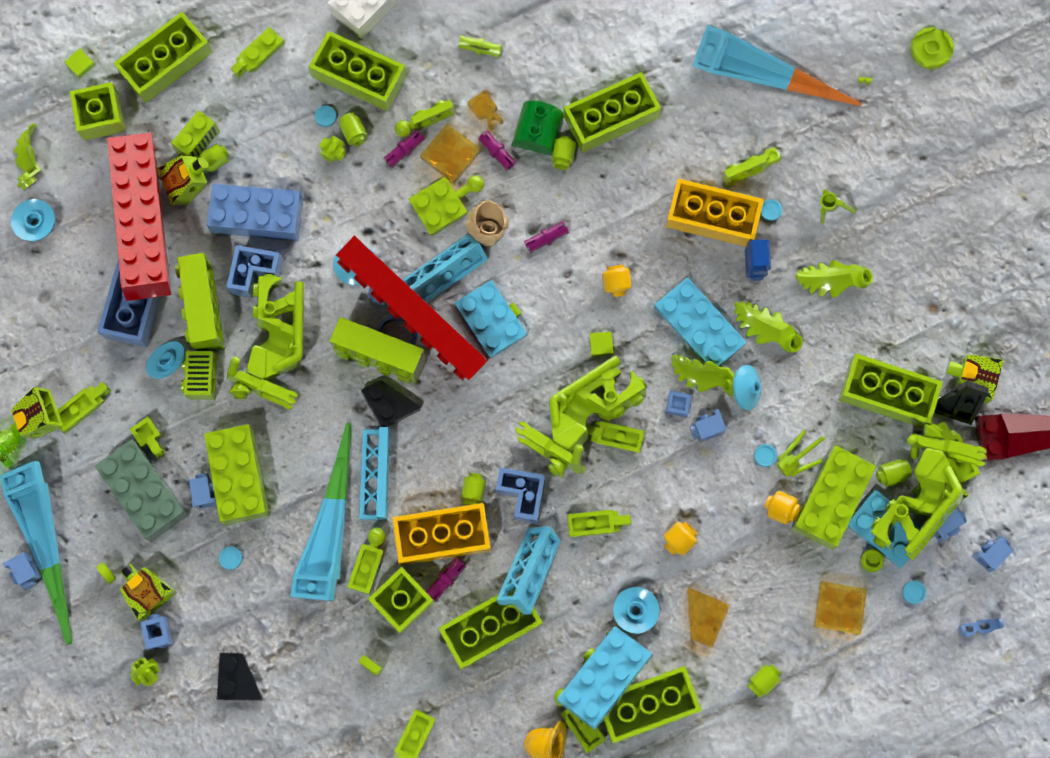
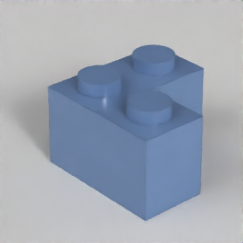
(248, 265)
(526, 487)

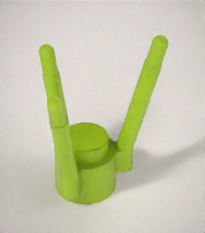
(830, 203)
(789, 464)

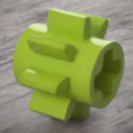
(332, 149)
(144, 671)

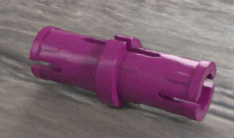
(404, 148)
(497, 150)
(546, 237)
(446, 579)

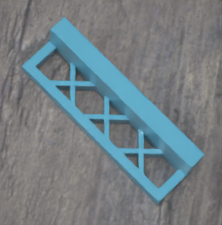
(449, 271)
(383, 474)
(535, 569)

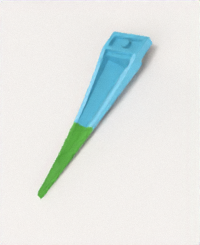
(32, 508)
(321, 560)

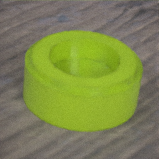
(872, 560)
(106, 573)

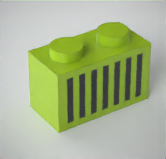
(195, 135)
(199, 375)

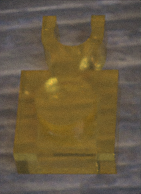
(483, 108)

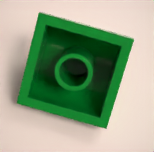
(538, 127)

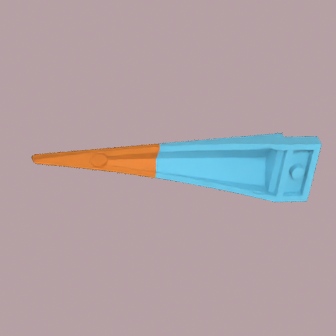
(735, 58)

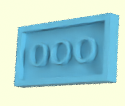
(699, 323)
(604, 677)

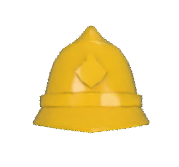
(546, 742)

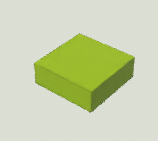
(79, 63)
(601, 343)
(370, 665)

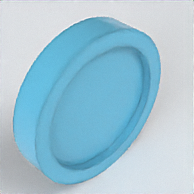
(325, 116)
(771, 210)
(765, 455)
(230, 558)
(914, 592)

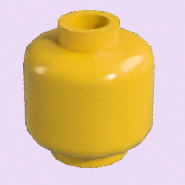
(617, 280)
(782, 507)
(680, 538)

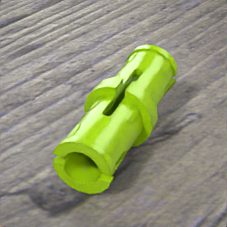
(480, 46)

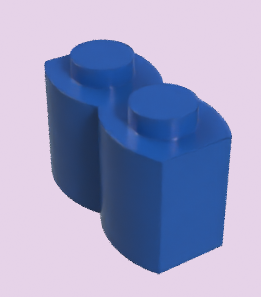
(757, 259)

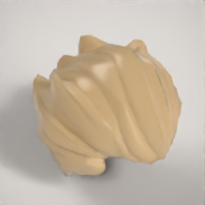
(487, 223)

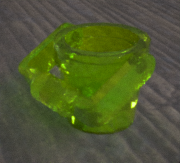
(8, 443)

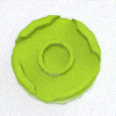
(931, 48)

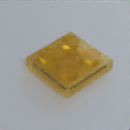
(450, 153)
(840, 608)

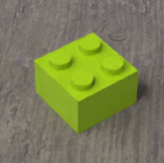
(97, 111)
(401, 600)

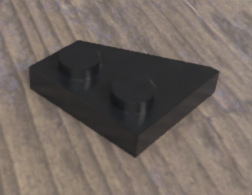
(962, 402)
(388, 404)
(236, 679)

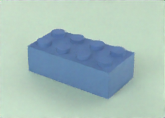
(255, 212)
(127, 320)

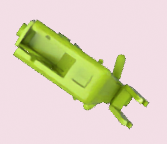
(279, 353)
(570, 413)
(939, 490)

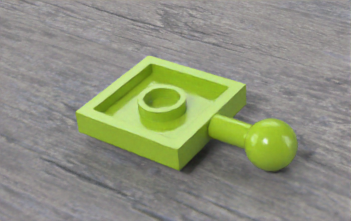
(441, 205)

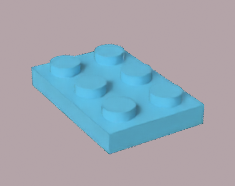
(490, 319)
(864, 517)

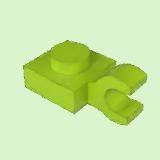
(147, 435)

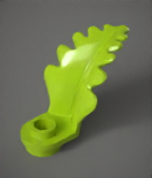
(26, 159)
(834, 278)
(767, 327)
(704, 376)

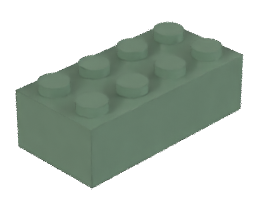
(141, 490)

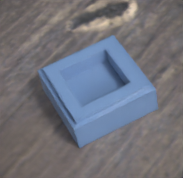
(678, 404)

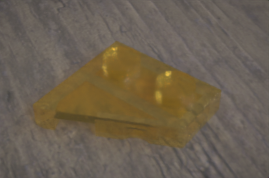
(705, 617)

